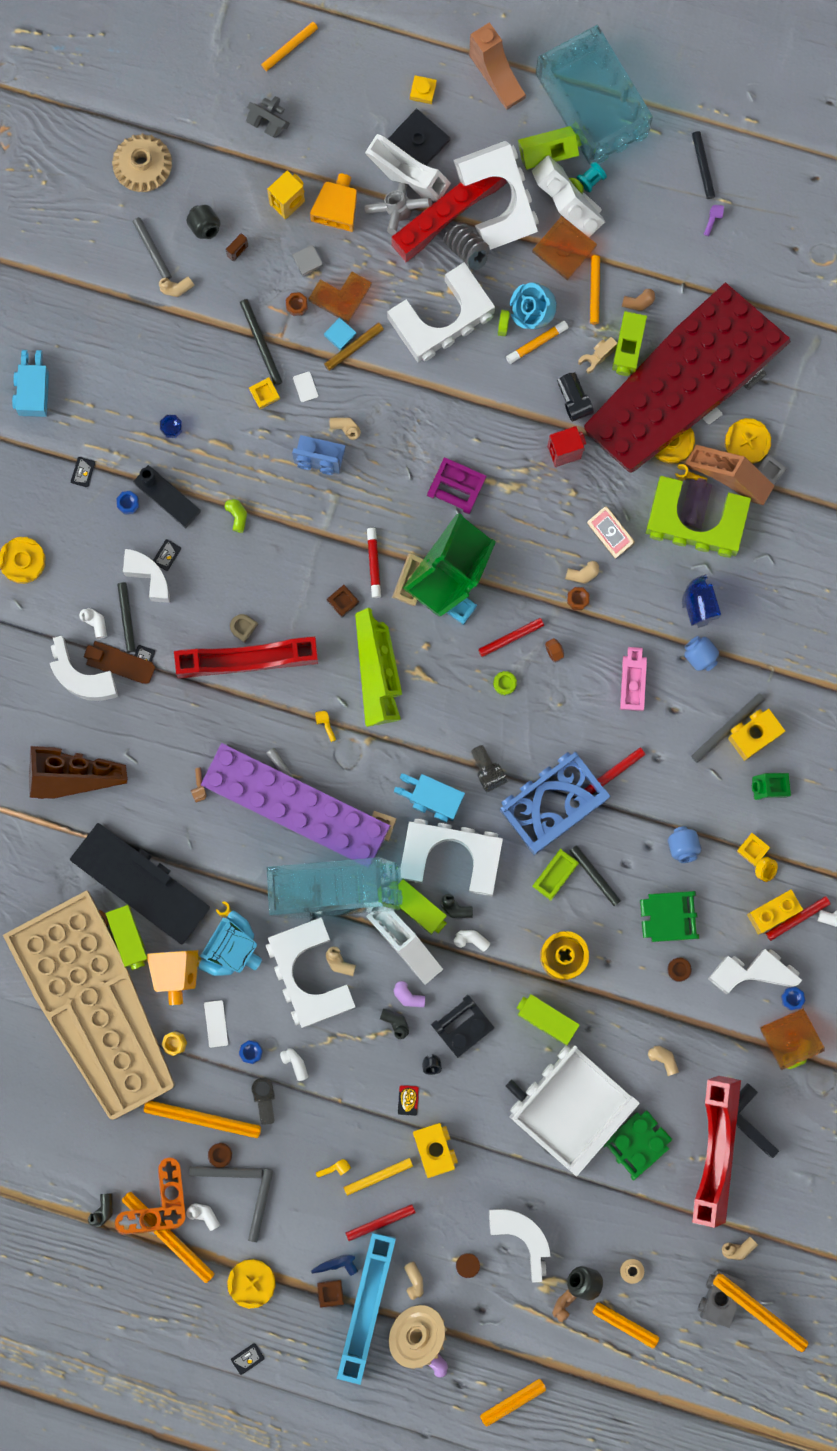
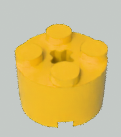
(578, 955)

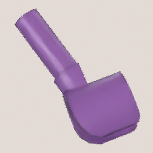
(715, 212)

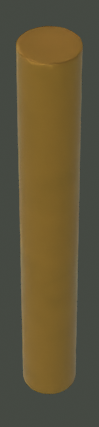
(354, 346)

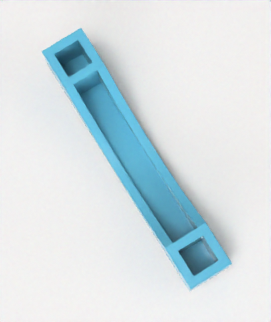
(366, 1308)

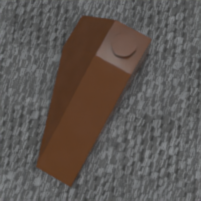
(61, 775)

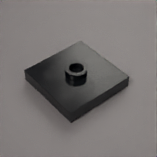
(419, 137)

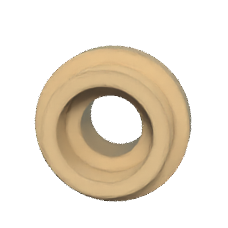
(624, 1271)

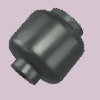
(203, 221)
(585, 1283)

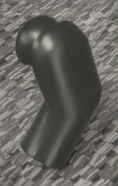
(453, 909)
(397, 1021)
(103, 1213)

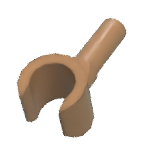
(198, 793)

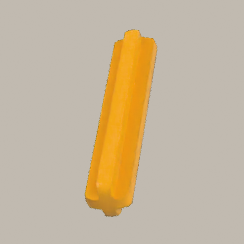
(625, 1325)
(513, 1402)

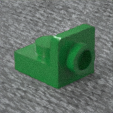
(771, 786)

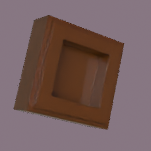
(237, 247)
(342, 601)
(330, 1293)

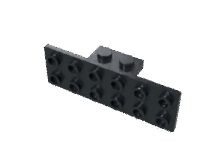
(140, 883)

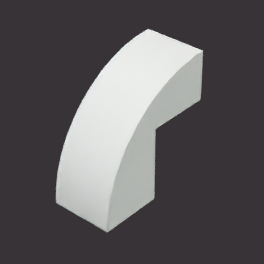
(141, 566)

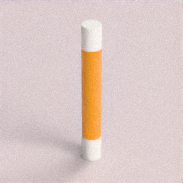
(538, 341)

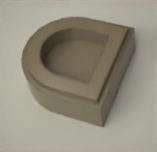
(242, 627)

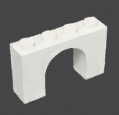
(518, 218)
(424, 339)
(483, 848)
(286, 949)

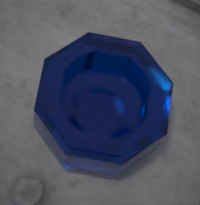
(171, 426)

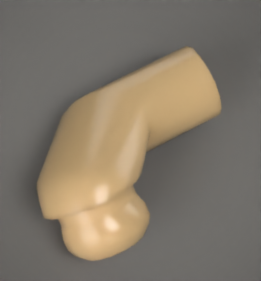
(175, 289)
(347, 425)
(584, 575)
(337, 963)
(664, 1056)
(739, 1252)
(416, 1280)

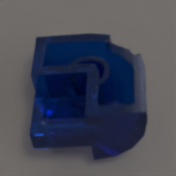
(700, 602)

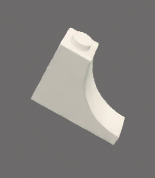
(406, 944)

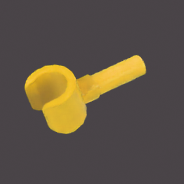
(689, 475)
(323, 717)
(341, 1166)

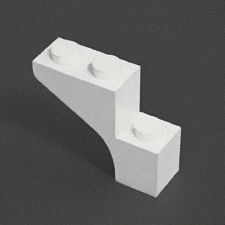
(403, 168)
(567, 198)
(764, 968)

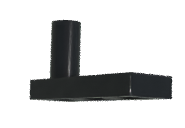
(166, 496)
(747, 1093)

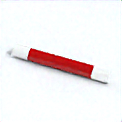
(373, 563)

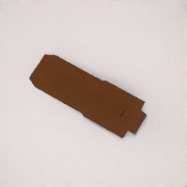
(120, 663)

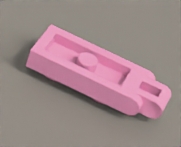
(633, 680)

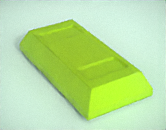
(555, 874)

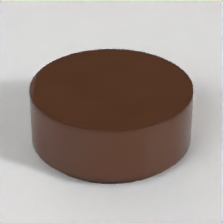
(679, 969)
(220, 1155)
(467, 1265)

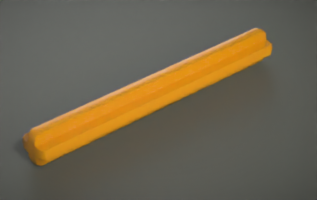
(202, 1119)
(171, 1240)
(760, 1312)

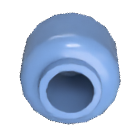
(701, 653)
(684, 844)

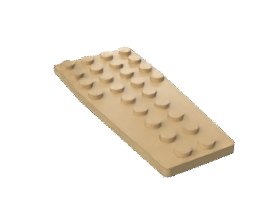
(91, 1003)

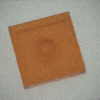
(564, 248)
(792, 1039)

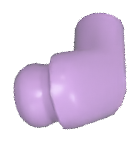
(405, 996)
(439, 1366)

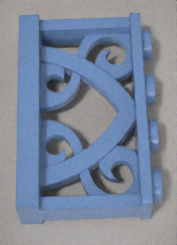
(546, 834)

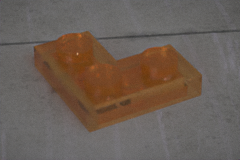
(341, 302)

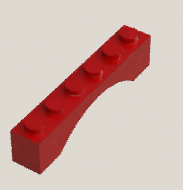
(428, 224)
(244, 659)
(722, 1113)

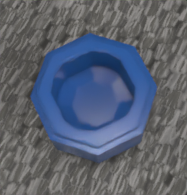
(127, 502)
(793, 998)
(250, 1052)

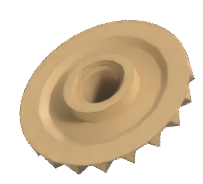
(143, 176)
(407, 1331)

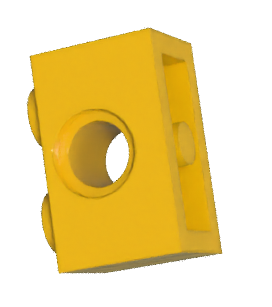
(286, 194)
(747, 745)
(774, 912)
(440, 1164)

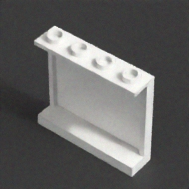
(573, 1109)

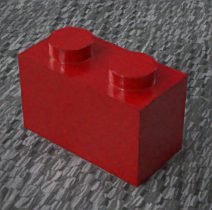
(566, 446)

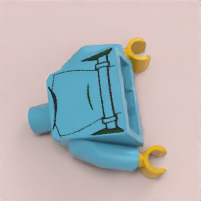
(229, 946)

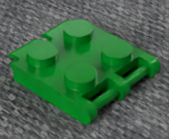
(669, 916)
(639, 1143)

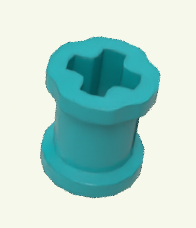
(592, 176)

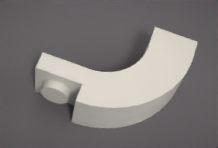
(89, 687)
(514, 1223)

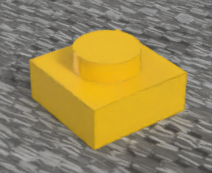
(423, 89)
(264, 393)
(753, 849)

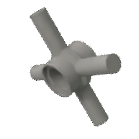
(397, 206)

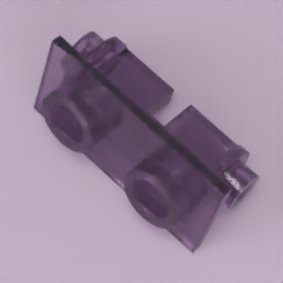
(695, 503)

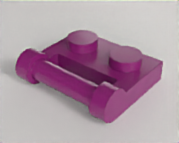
(459, 478)

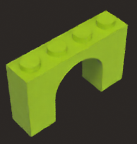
(665, 523)

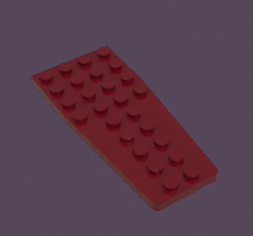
(686, 377)

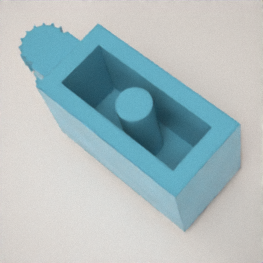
(31, 386)
(432, 796)

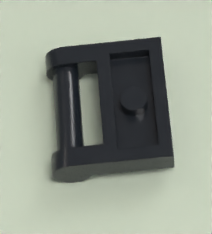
(468, 1032)

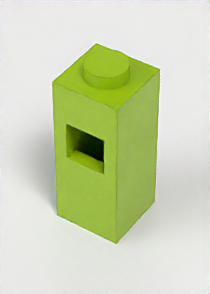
(558, 144)
(629, 343)
(421, 909)
(127, 937)
(547, 1019)

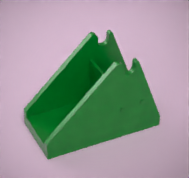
(451, 567)

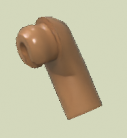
(641, 302)
(562, 1303)

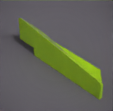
(377, 670)

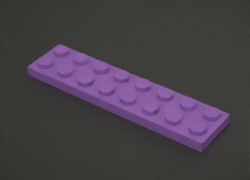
(294, 804)

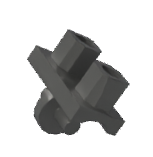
(275, 123)

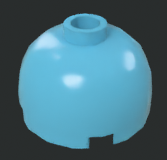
(533, 306)

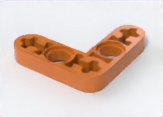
(167, 1205)

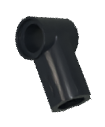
(576, 402)

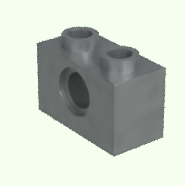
(723, 1313)

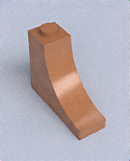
(489, 57)
(732, 471)

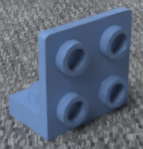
(318, 455)

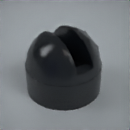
(432, 1065)

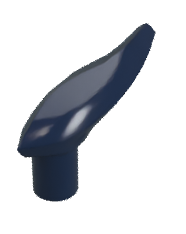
(336, 1263)

